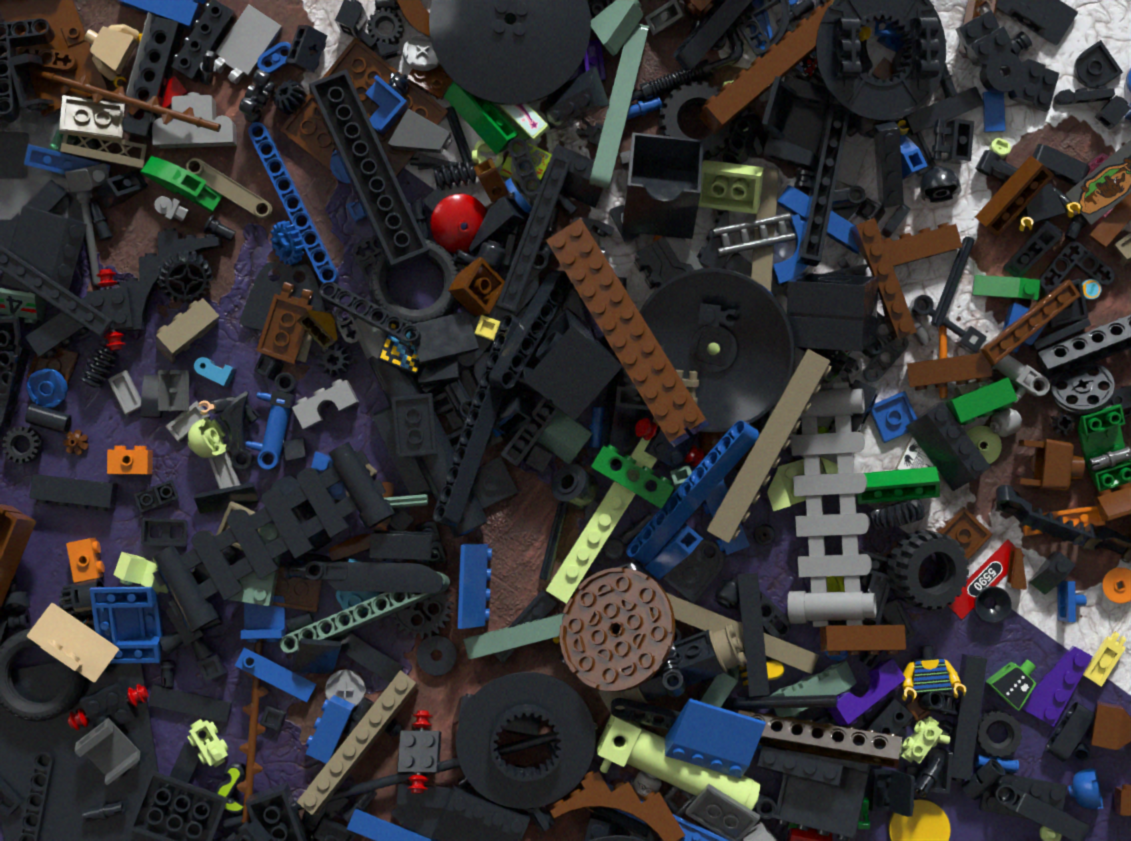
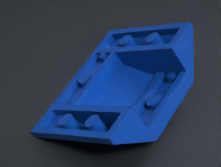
(130, 621)

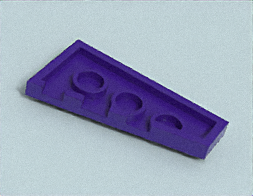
(1057, 686)

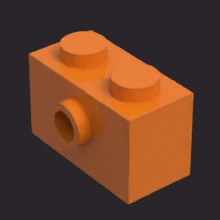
(129, 461)
(85, 559)

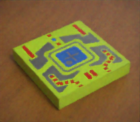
(540, 159)

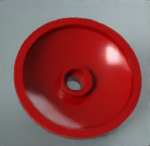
(449, 216)

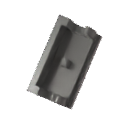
(173, 390)

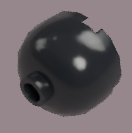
(939, 184)

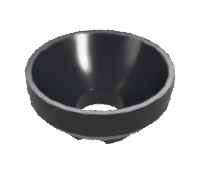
(999, 610)

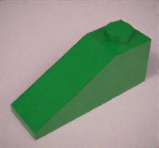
(1006, 288)

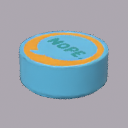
(1091, 289)

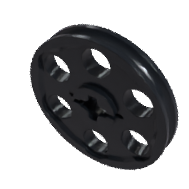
(1083, 395)

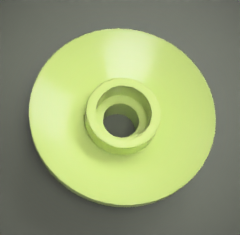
(993, 442)

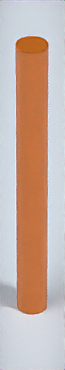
(943, 392)

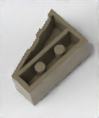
(186, 329)

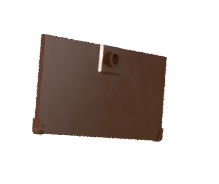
(68, 37)

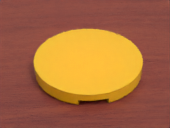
(926, 823)

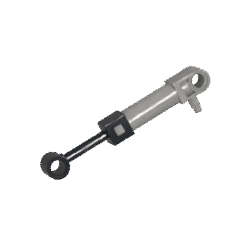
(973, 340)

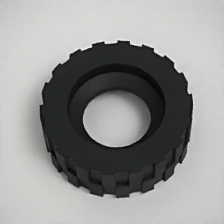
(1012, 740)

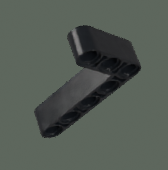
(8, 44)

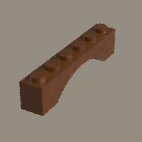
(876, 256)

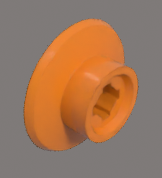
(1110, 588)

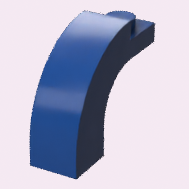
(790, 268)

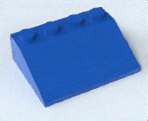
(473, 585)
(714, 738)

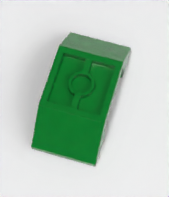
(1099, 434)

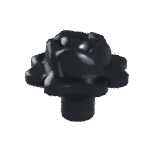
(399, 82)

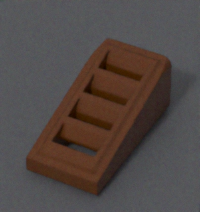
(1016, 572)

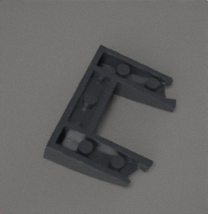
(878, 584)

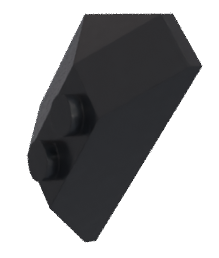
(303, 511)

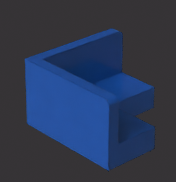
(390, 105)

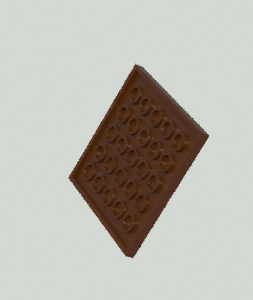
(363, 65)

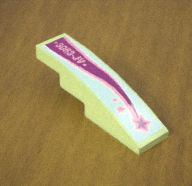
(526, 119)

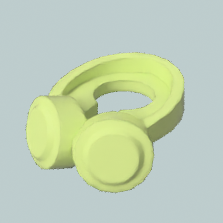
(480, 147)

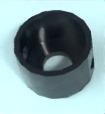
(582, 491)

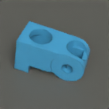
(209, 370)

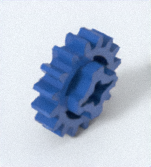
(287, 242)

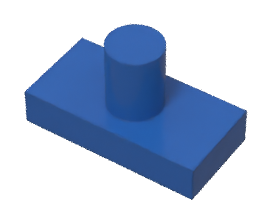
(1068, 601)

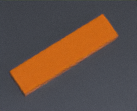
(1084, 515)

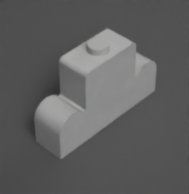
(185, 135)

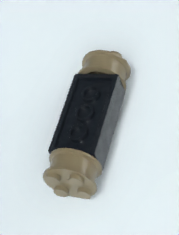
(698, 659)

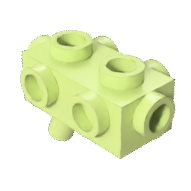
(924, 737)
(211, 749)

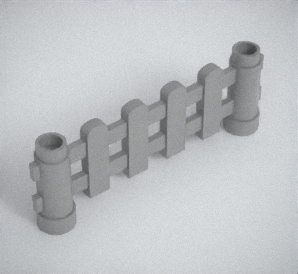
(819, 604)

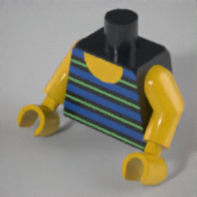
(930, 674)

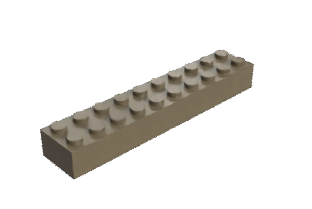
(768, 445)

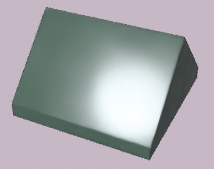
(564, 436)

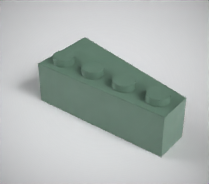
(260, 590)

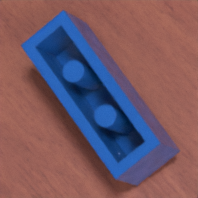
(329, 728)

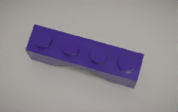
(883, 679)

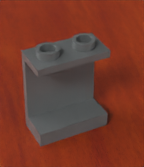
(109, 750)

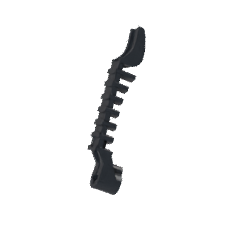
(1010, 502)

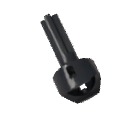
(14, 598)

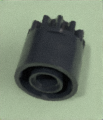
(77, 599)

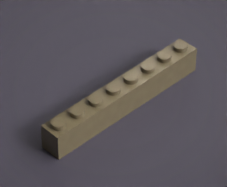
(357, 743)

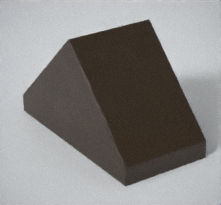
(320, 327)

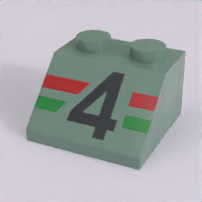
(23, 305)

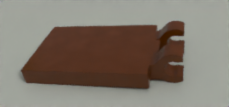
(282, 333)

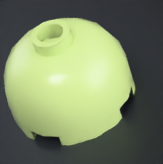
(206, 438)

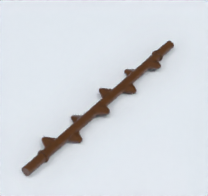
(119, 96)
(254, 729)

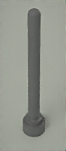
(84, 199)

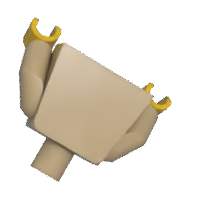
(112, 49)

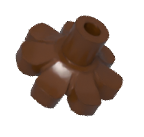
(76, 442)

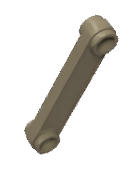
(230, 189)

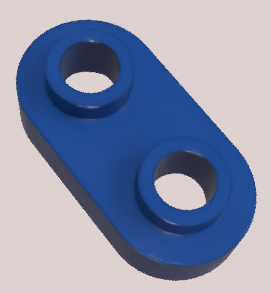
(275, 56)

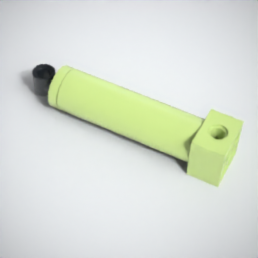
(647, 753)

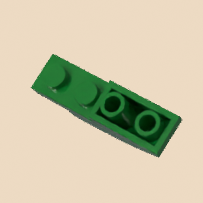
(181, 181)

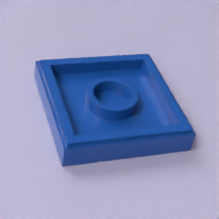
(892, 416)

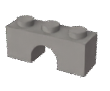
(309, 409)

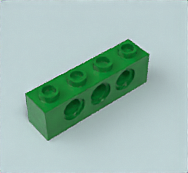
(663, 485)

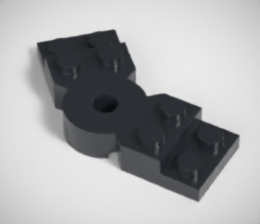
(990, 48)

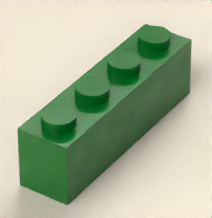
(483, 118)
(900, 485)

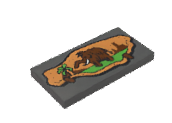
(1104, 185)

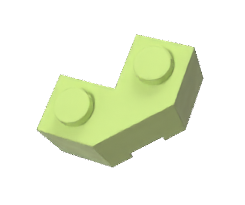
(137, 570)

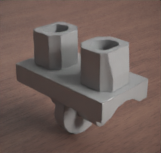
(170, 208)

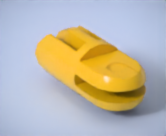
(774, 668)

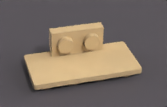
(72, 642)

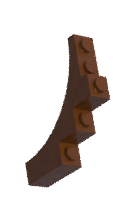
(623, 798)

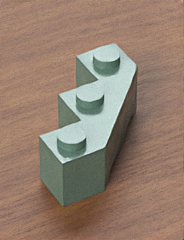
(831, 681)

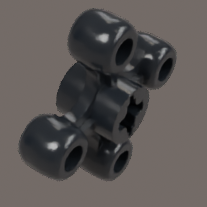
(257, 96)

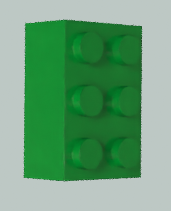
(982, 401)

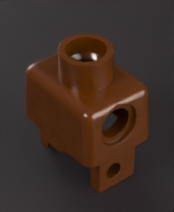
(1052, 465)

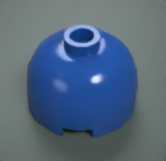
(1086, 789)

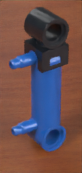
(281, 404)

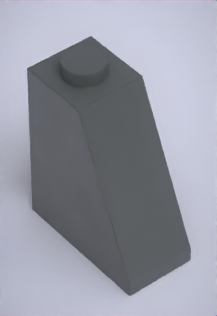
(419, 135)

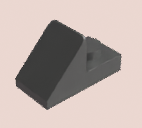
(665, 16)
(87, 177)

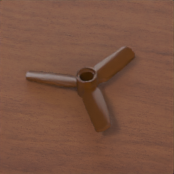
(362, 541)

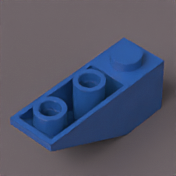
(911, 158)
(674, 551)

